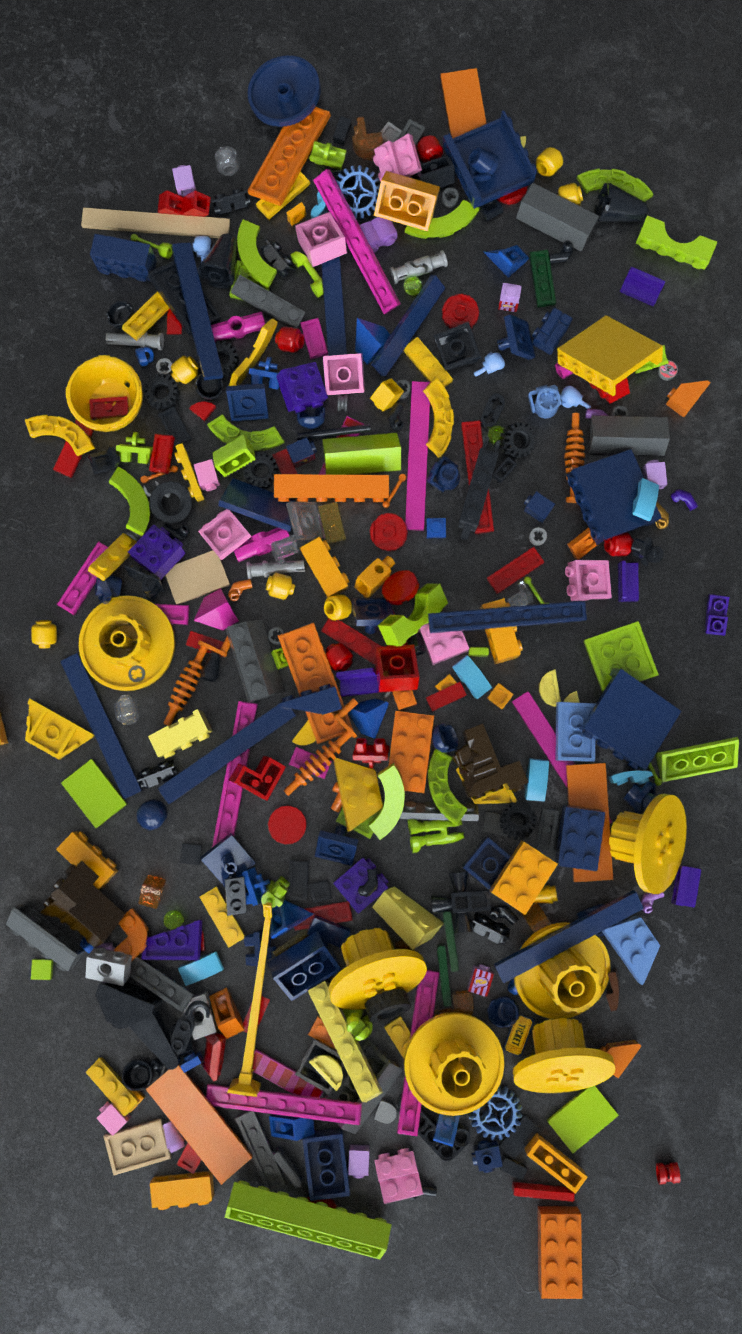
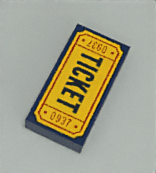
(518, 1035)

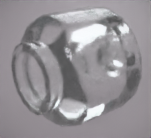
(227, 161)
(127, 710)

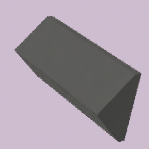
(556, 216)
(624, 433)

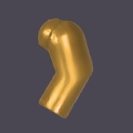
(662, 523)

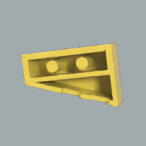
(181, 734)
(407, 917)

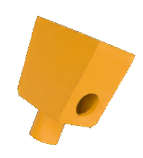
(374, 576)

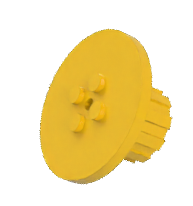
(126, 635)
(652, 842)
(373, 969)
(567, 981)
(562, 1060)
(453, 1063)

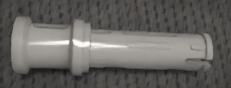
(146, 340)
(266, 569)

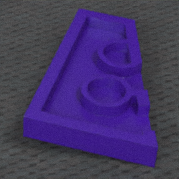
(176, 944)

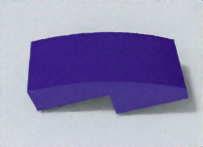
(716, 614)

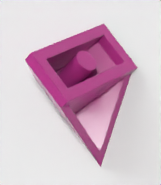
(216, 611)

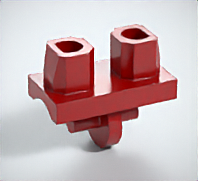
(371, 753)

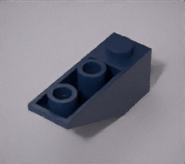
(319, 702)

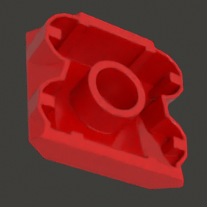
(214, 1054)

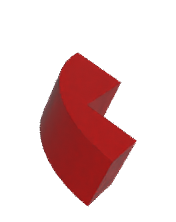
(191, 205)

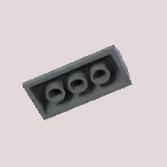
(254, 660)
(44, 936)
(386, 1072)

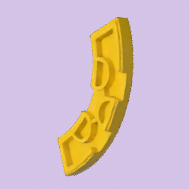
(260, 345)
(443, 417)
(61, 428)

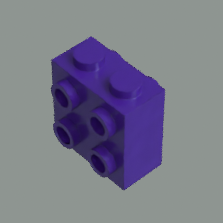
(302, 387)
(157, 551)
(357, 876)

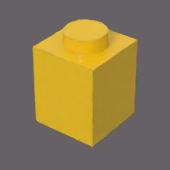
(386, 394)

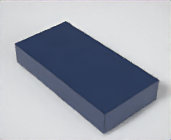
(330, 931)

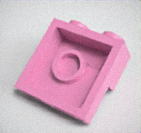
(397, 157)
(224, 533)
(588, 580)
(398, 1176)

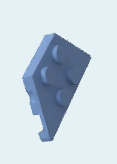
(634, 945)

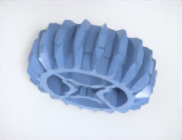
(358, 182)
(501, 1107)

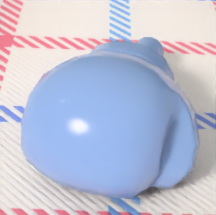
(201, 245)
(492, 363)
(572, 397)

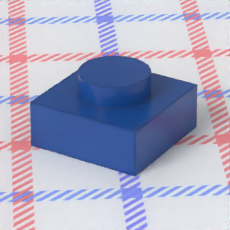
(436, 527)
(191, 1060)

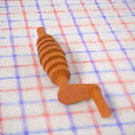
(574, 451)
(188, 679)
(328, 752)

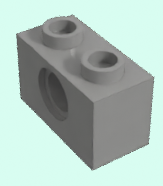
(108, 966)
(207, 1025)

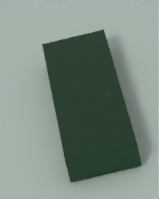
(542, 278)
(451, 941)
(443, 975)

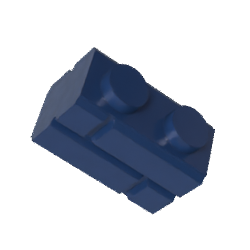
(552, 331)

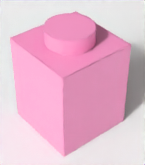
(207, 475)
(112, 1118)

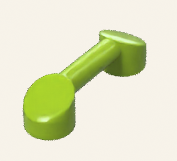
(300, 259)

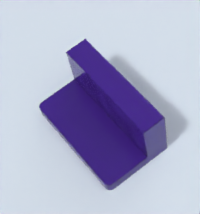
(642, 286)
(628, 582)
(358, 682)
(686, 886)

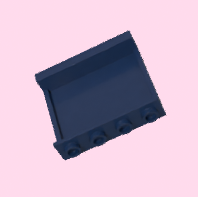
(514, 164)
(607, 495)
(630, 720)

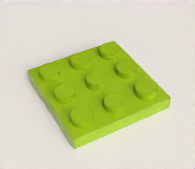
(621, 649)

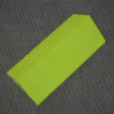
(362, 454)
(698, 759)

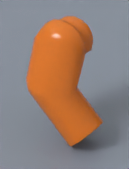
(237, 589)
(337, 804)

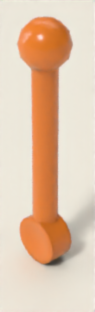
(402, 477)
(144, 479)

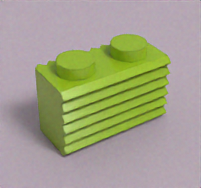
(234, 455)

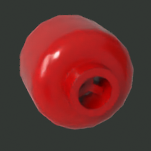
(429, 148)
(289, 339)
(619, 545)
(339, 657)

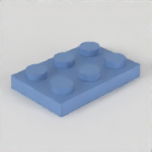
(569, 741)

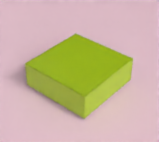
(478, 651)
(41, 969)

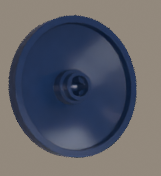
(284, 91)

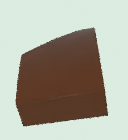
(613, 995)

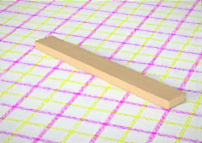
(154, 223)

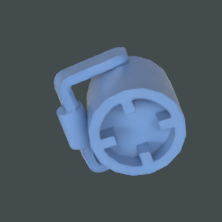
(547, 401)

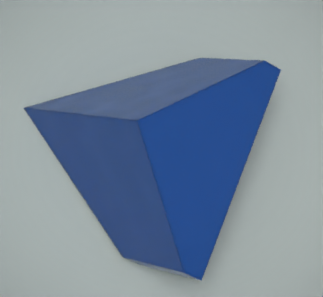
(508, 259)
(369, 339)
(369, 716)
(286, 918)

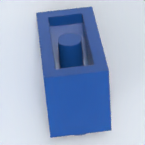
(291, 1127)

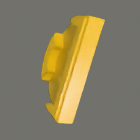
(305, 735)

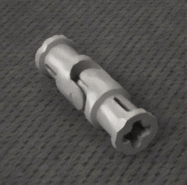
(416, 268)

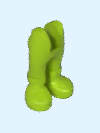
(441, 838)
(358, 1026)

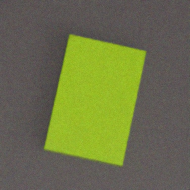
(94, 793)
(582, 1118)

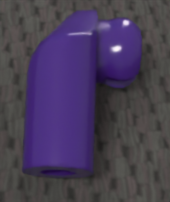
(686, 497)

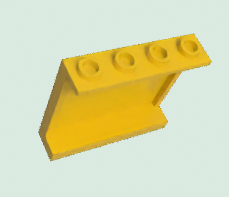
(608, 353)

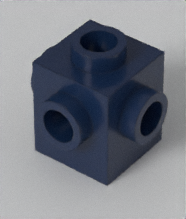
(487, 1156)

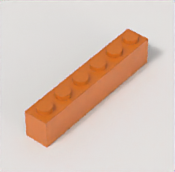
(330, 486)

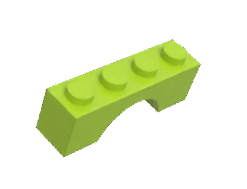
(655, 237)
(398, 628)

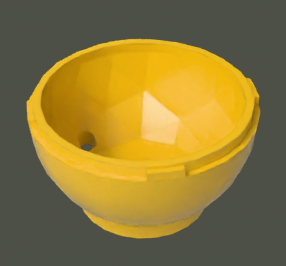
(103, 378)

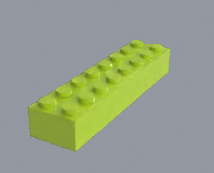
(308, 1220)

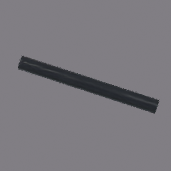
(334, 432)

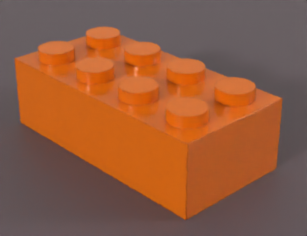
(411, 748)
(559, 1252)

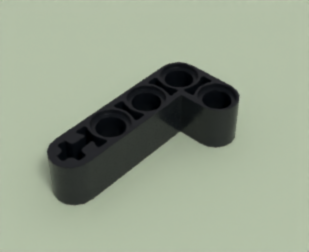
(430, 1125)

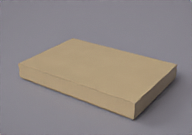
(197, 577)
(137, 1146)

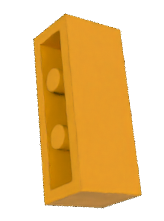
(325, 567)
(77, 849)
(555, 1163)
(182, 1190)

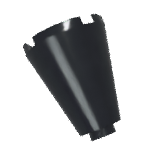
(619, 205)
(220, 262)

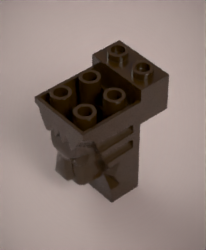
(481, 767)
(83, 905)

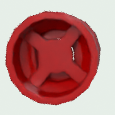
(668, 1173)

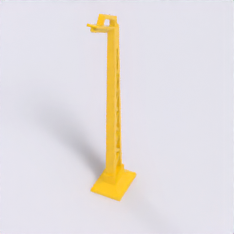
(245, 1084)

